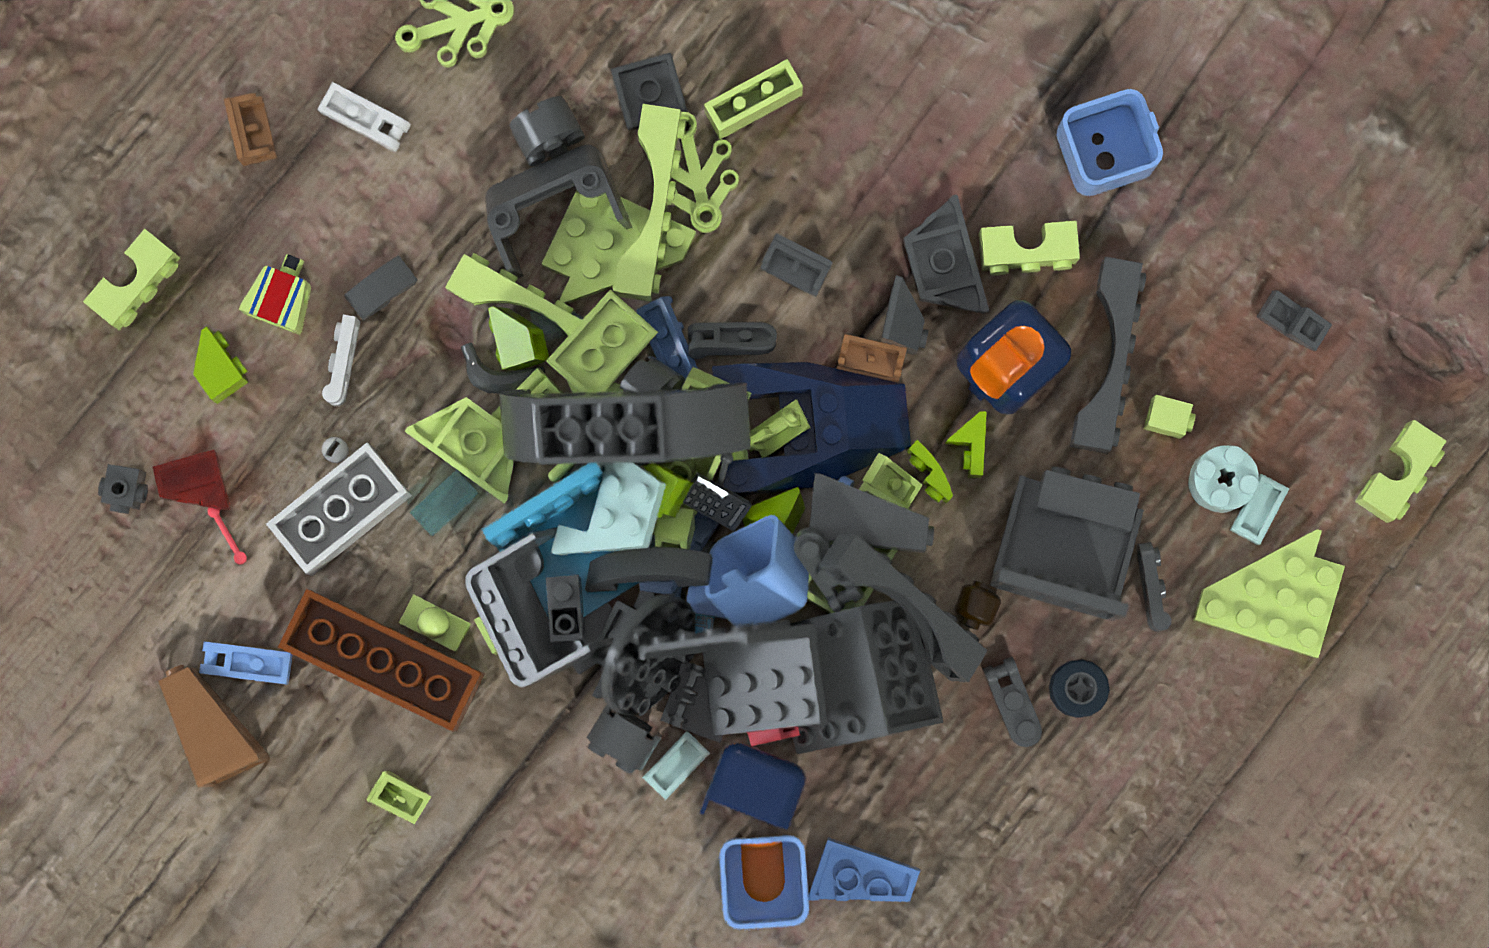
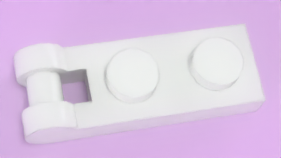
(363, 116)
(341, 362)

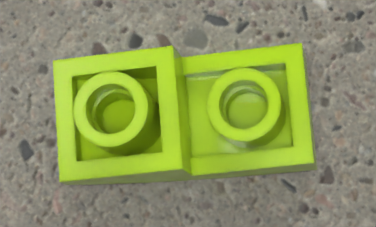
(936, 482)

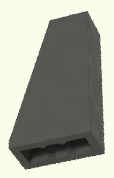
(848, 510)

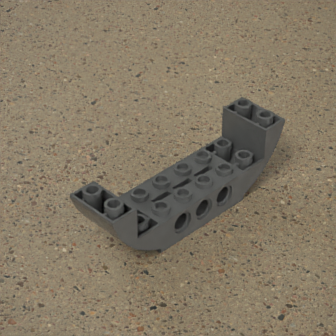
(624, 425)

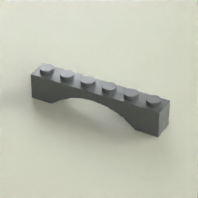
(1118, 291)
(947, 645)

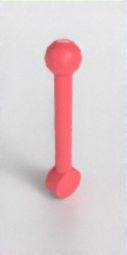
(239, 557)

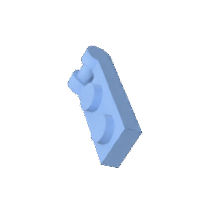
(247, 663)

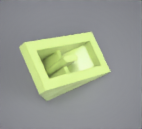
(398, 796)

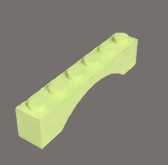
(638, 265)
(482, 285)

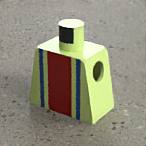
(279, 296)

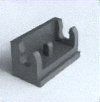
(796, 265)

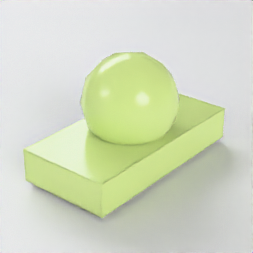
(435, 623)

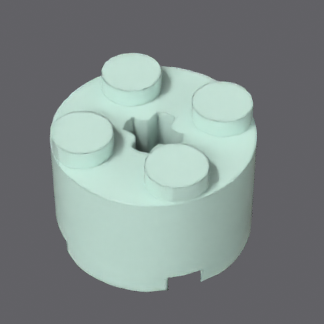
(1226, 461)

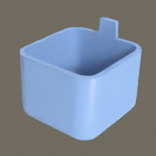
(1127, 134)
(757, 574)

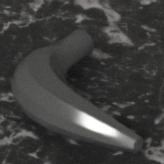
(491, 380)

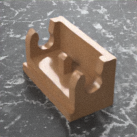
(250, 129)
(871, 358)

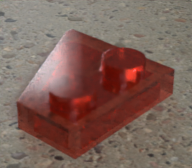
(193, 481)

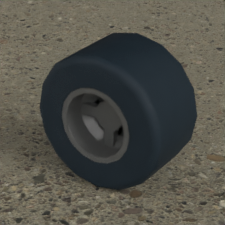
(1090, 688)

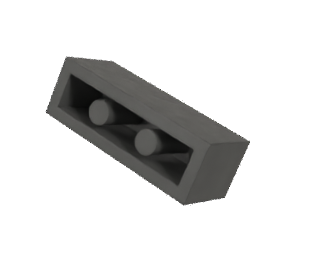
(1087, 500)

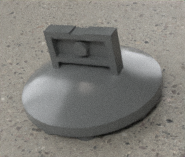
(634, 684)

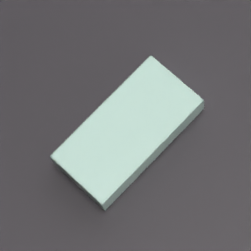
(1260, 510)
(676, 765)

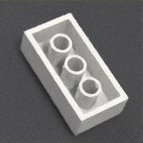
(338, 509)

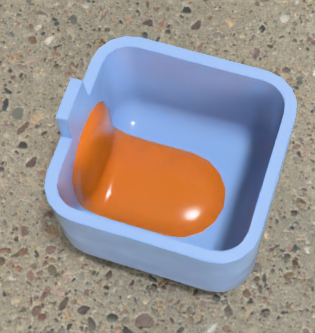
(764, 882)

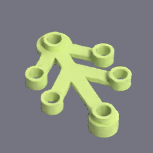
(461, 22)
(698, 180)

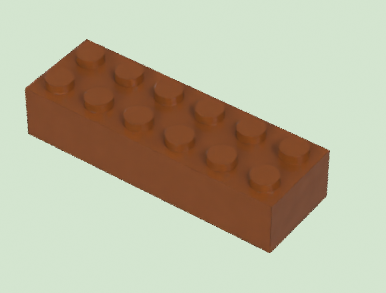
(381, 660)

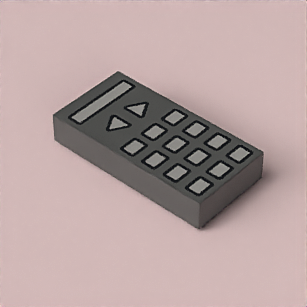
(716, 502)

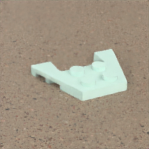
(622, 513)

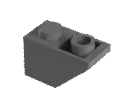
(565, 608)

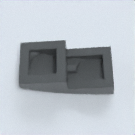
(380, 287)
(1294, 321)

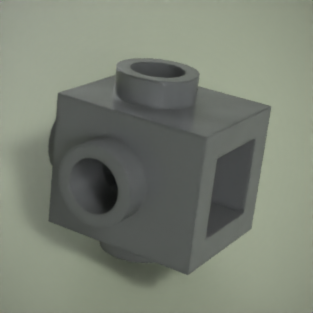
(134, 487)

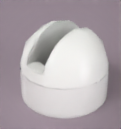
(340, 452)

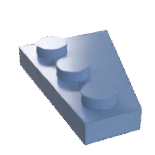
(859, 874)

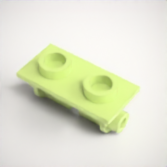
(778, 429)

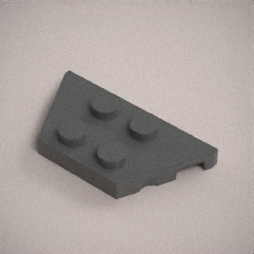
(945, 261)

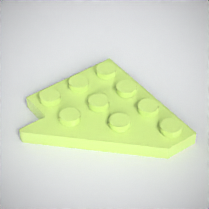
(593, 240)
(1277, 598)

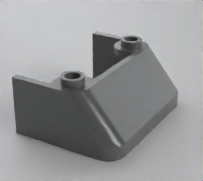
(579, 167)
(516, 616)

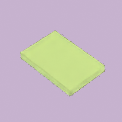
(602, 345)

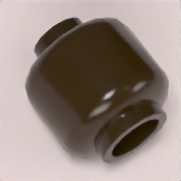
(977, 605)

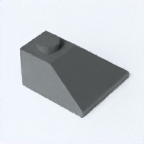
(904, 320)

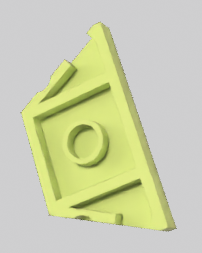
(470, 443)

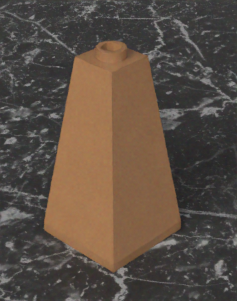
(209, 731)

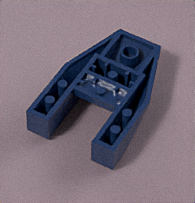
(848, 419)

